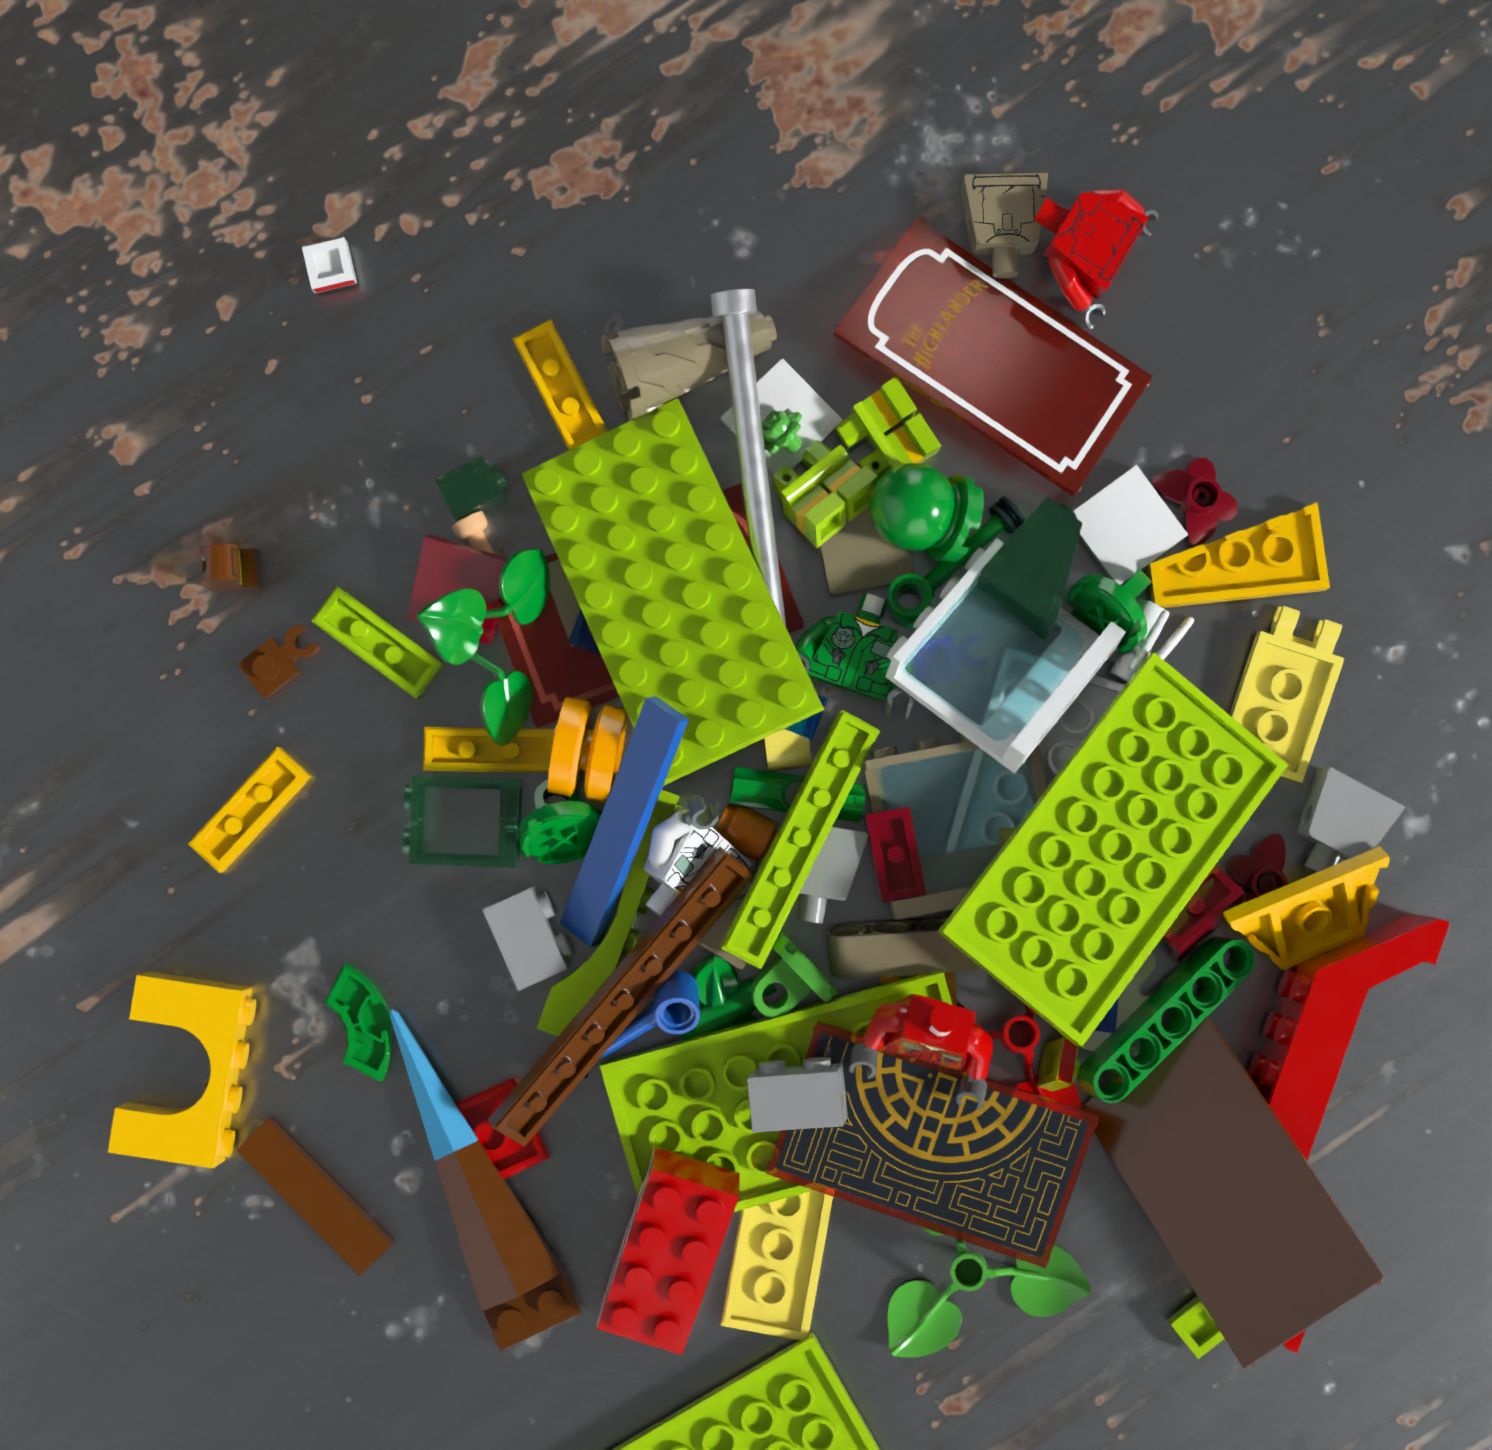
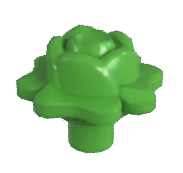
(780, 431)

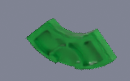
(365, 1022)

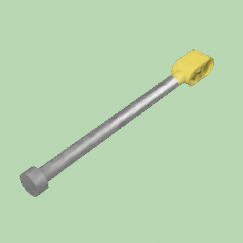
(784, 747)

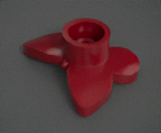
(1199, 498)
(1263, 869)

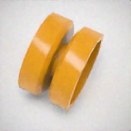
(581, 749)

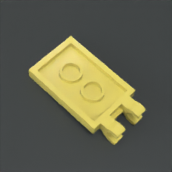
(1288, 688)

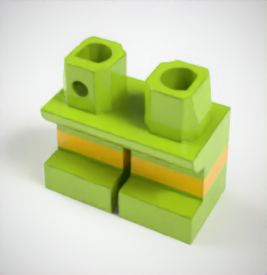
(879, 416)
(826, 493)

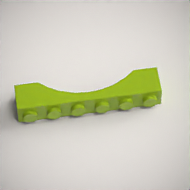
(575, 990)

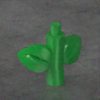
(722, 997)

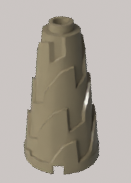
(672, 359)

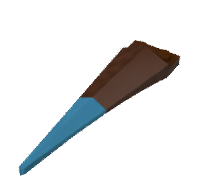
(507, 1258)

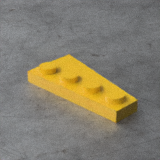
(1259, 562)

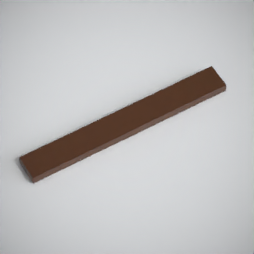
(621, 997)

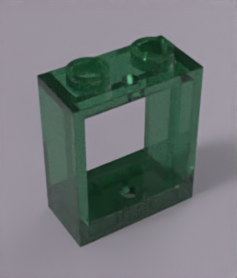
(417, 800)

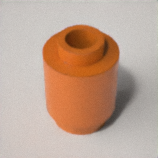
(747, 831)

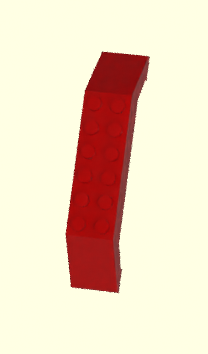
(1318, 1019)

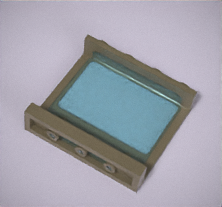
(956, 811)

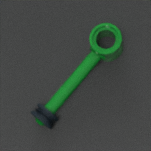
(1004, 517)

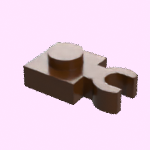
(273, 664)

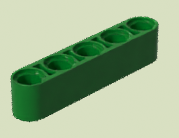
(1185, 1016)

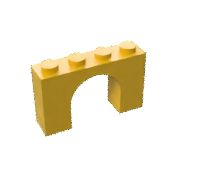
(218, 1018)

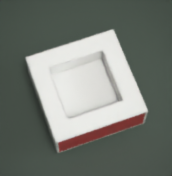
(329, 265)

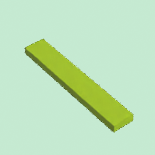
(799, 839)

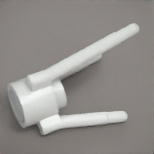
(1127, 663)

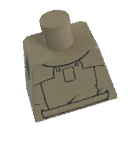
(1001, 216)

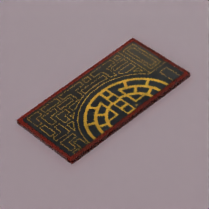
(924, 1159)

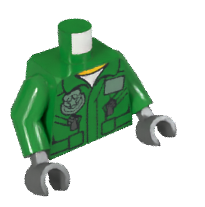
(853, 653)

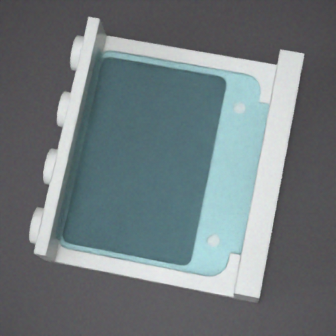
(992, 671)

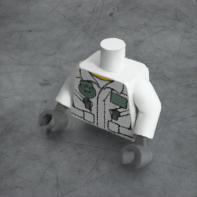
(681, 849)

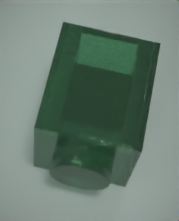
(472, 487)

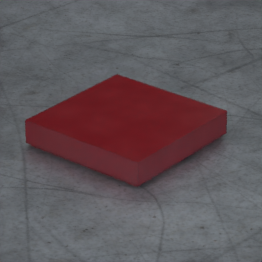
(454, 566)

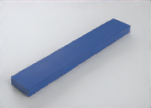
(624, 820)

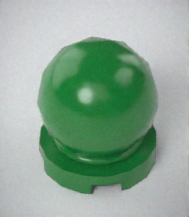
(926, 510)

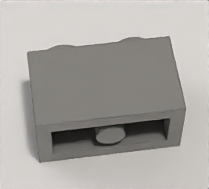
(528, 937)
(797, 1095)

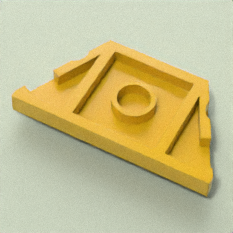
(1312, 912)

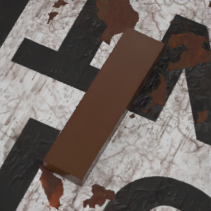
(315, 1196)

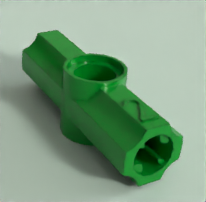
(768, 791)

